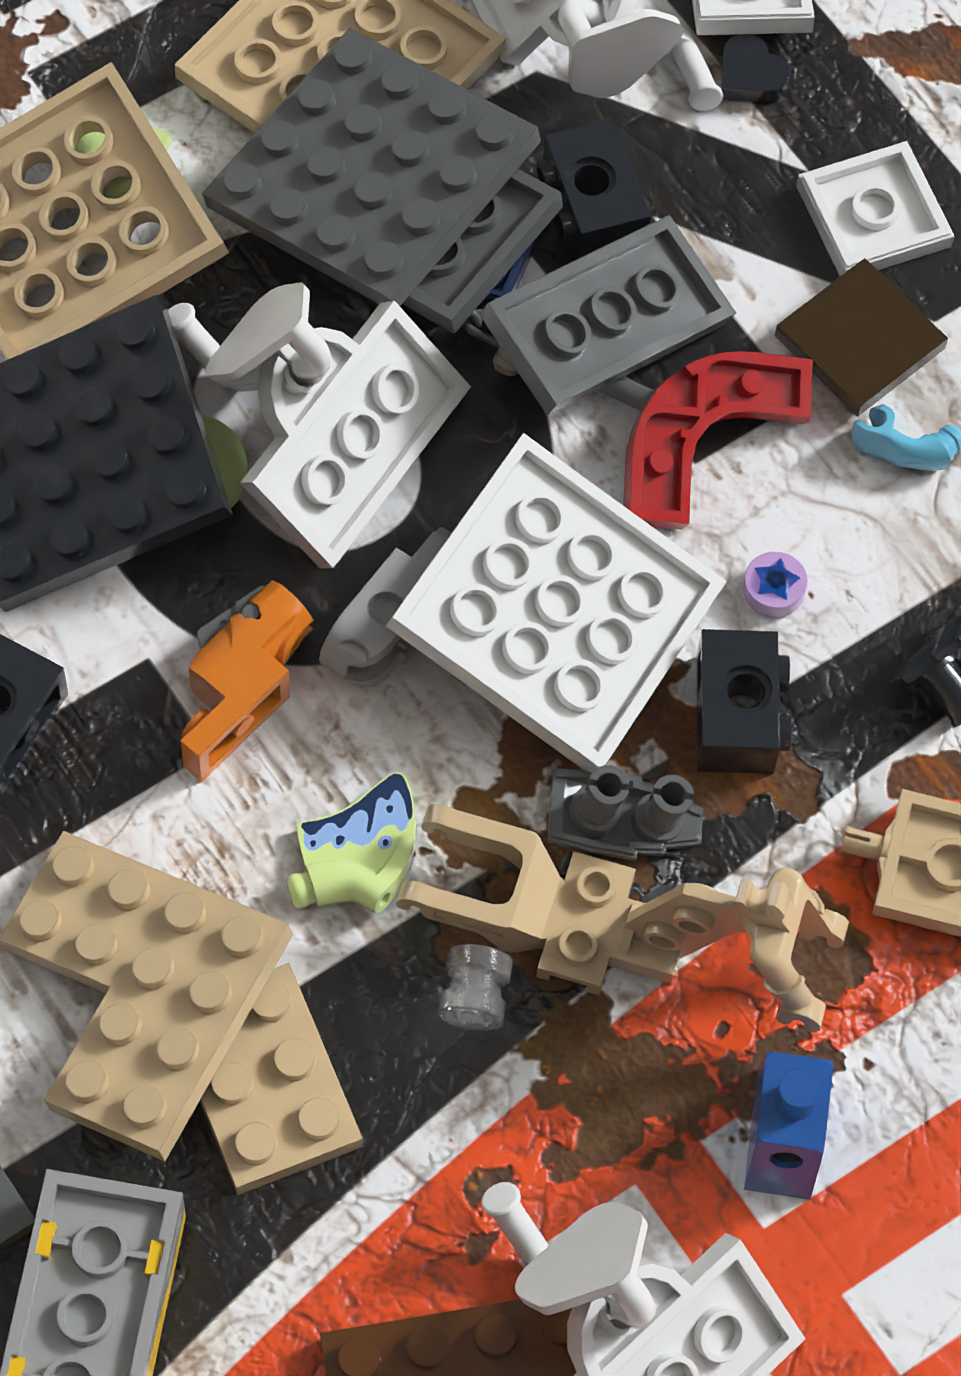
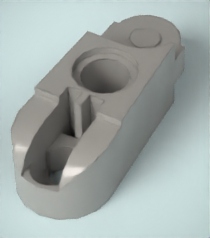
(359, 642)

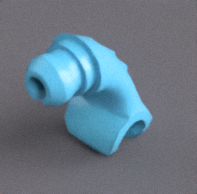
(885, 442)

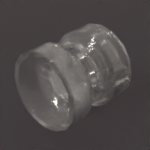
(475, 988)

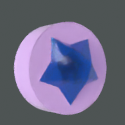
(775, 584)

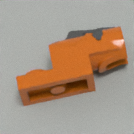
(241, 673)

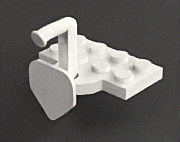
(606, 40)
(340, 409)
(699, 1323)

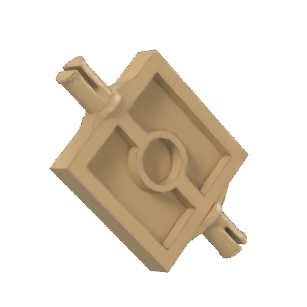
(916, 862)

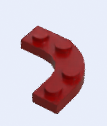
(686, 405)

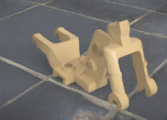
(595, 925)

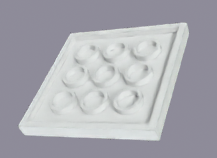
(557, 605)

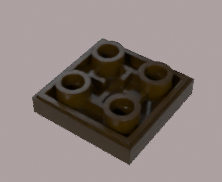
(861, 337)

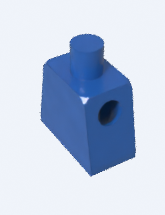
(789, 1118)

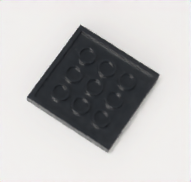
(99, 453)

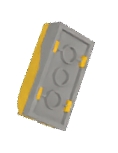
(95, 1279)

